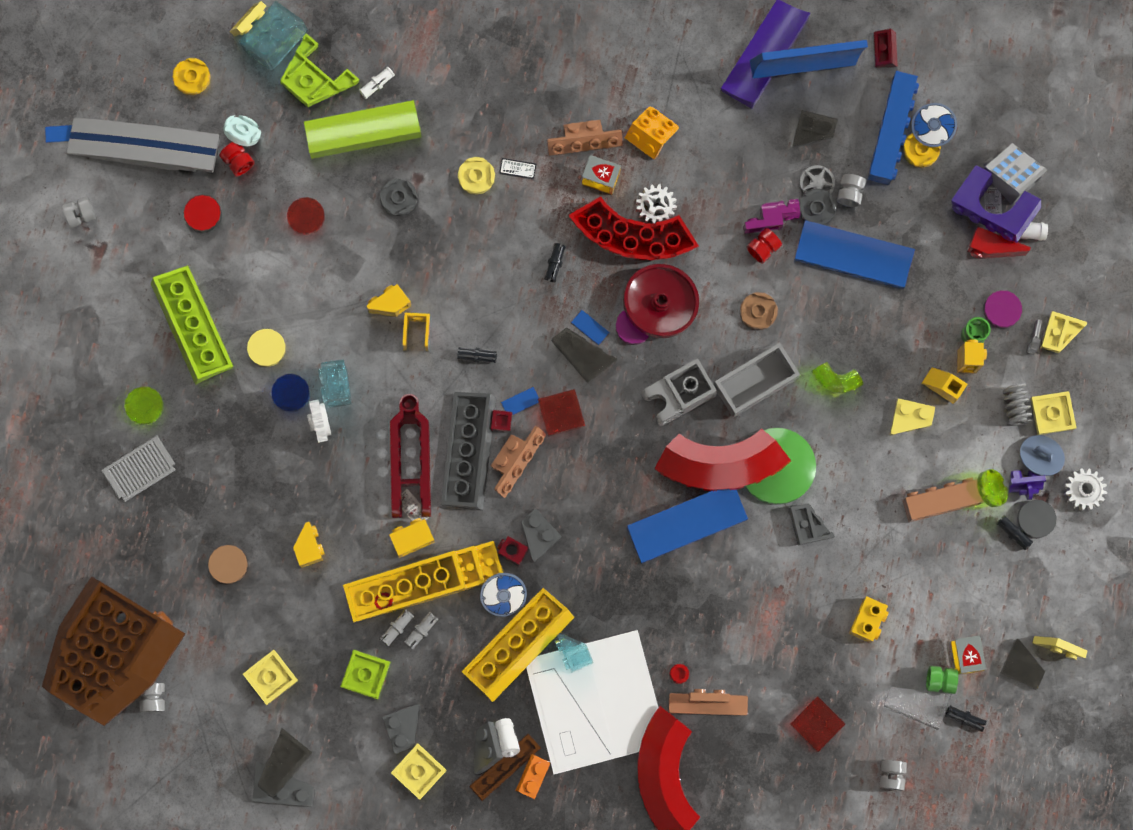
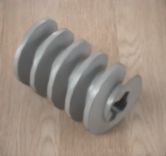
(1016, 404)

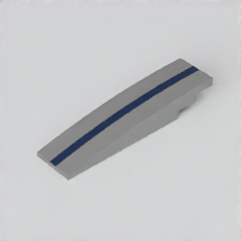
(144, 145)

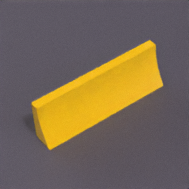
(518, 644)

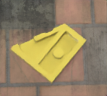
(1060, 331)
(911, 416)
(1060, 646)

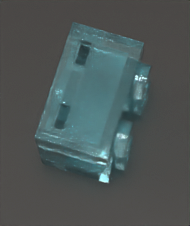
(336, 383)

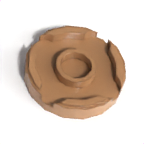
(758, 311)
(228, 564)

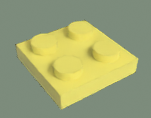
(244, 24)
(1053, 413)
(270, 677)
(418, 771)

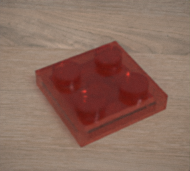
(561, 412)
(817, 724)

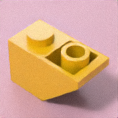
(390, 303)
(944, 384)
(307, 548)

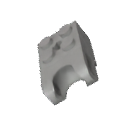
(675, 391)

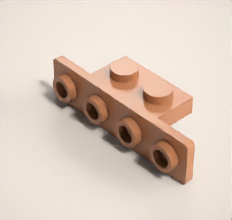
(584, 137)
(514, 458)
(708, 703)

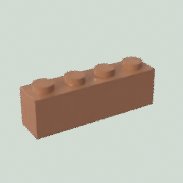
(943, 500)

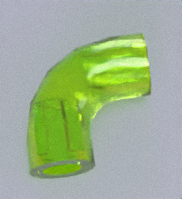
(836, 382)

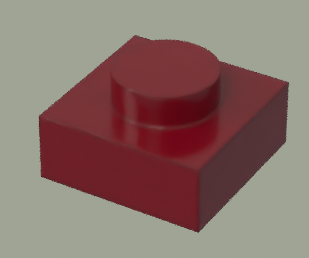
(501, 421)

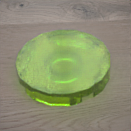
(144, 405)
(992, 488)

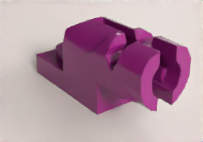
(772, 216)

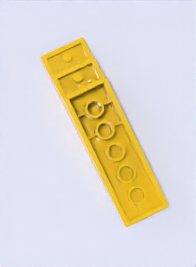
(423, 581)

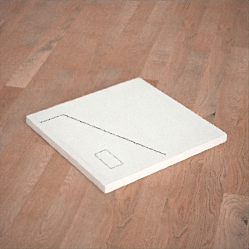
(597, 709)

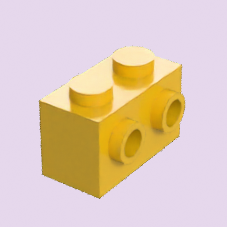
(971, 357)
(412, 537)
(869, 619)

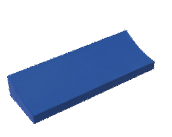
(807, 59)
(854, 254)
(686, 523)

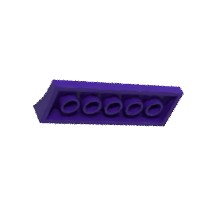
(775, 34)

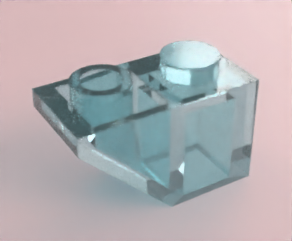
(575, 652)

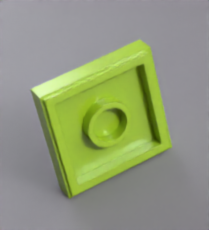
(365, 674)

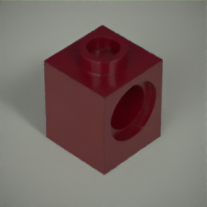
(516, 558)

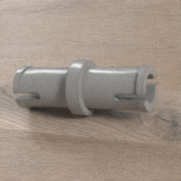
(396, 627)
(421, 630)

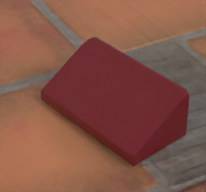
(885, 48)

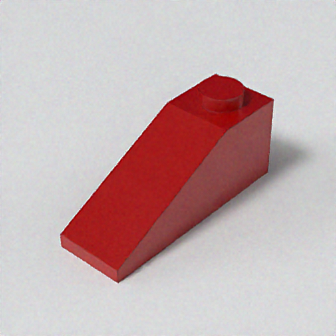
(991, 245)

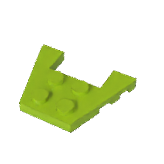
(308, 81)

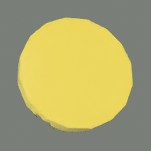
(476, 175)
(266, 347)

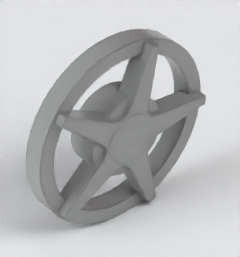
(817, 181)

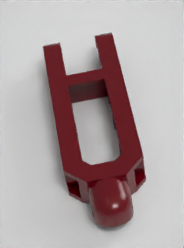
(410, 414)

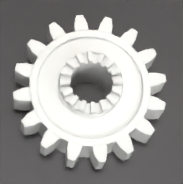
(318, 420)
(1075, 491)

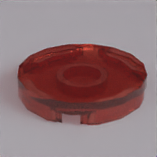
(306, 216)

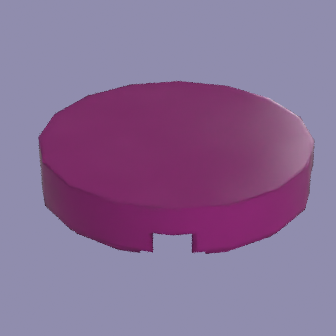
(1002, 309)
(628, 332)

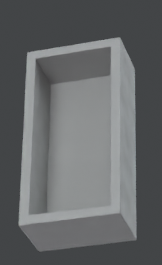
(756, 380)

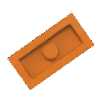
(532, 776)

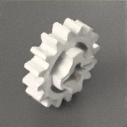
(649, 200)

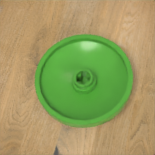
(794, 478)

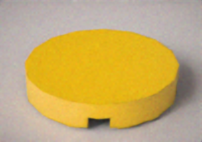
(191, 76)
(919, 154)

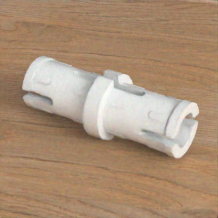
(376, 82)

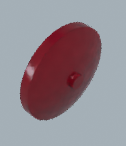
(661, 300)

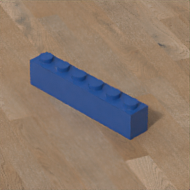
(892, 128)

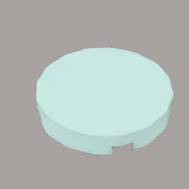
(242, 130)

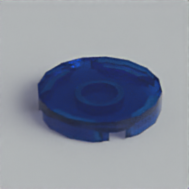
(290, 392)

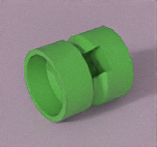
(976, 329)
(939, 679)

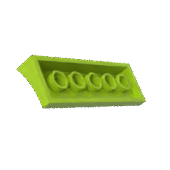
(362, 129)
(191, 324)

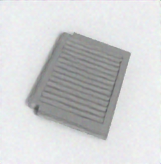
(139, 469)

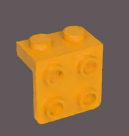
(651, 132)

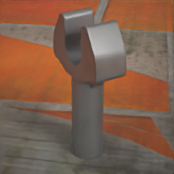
(1035, 341)

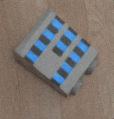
(1014, 172)

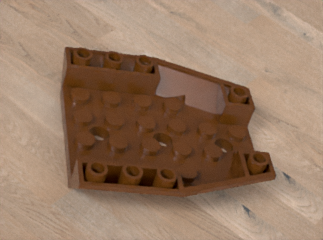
(131, 657)

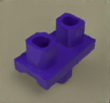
(1026, 485)

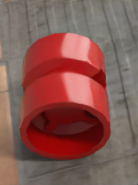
(238, 160)
(761, 247)

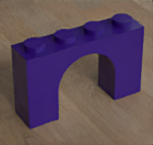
(1008, 224)

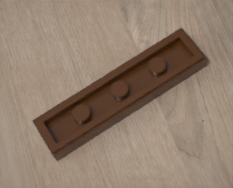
(504, 768)

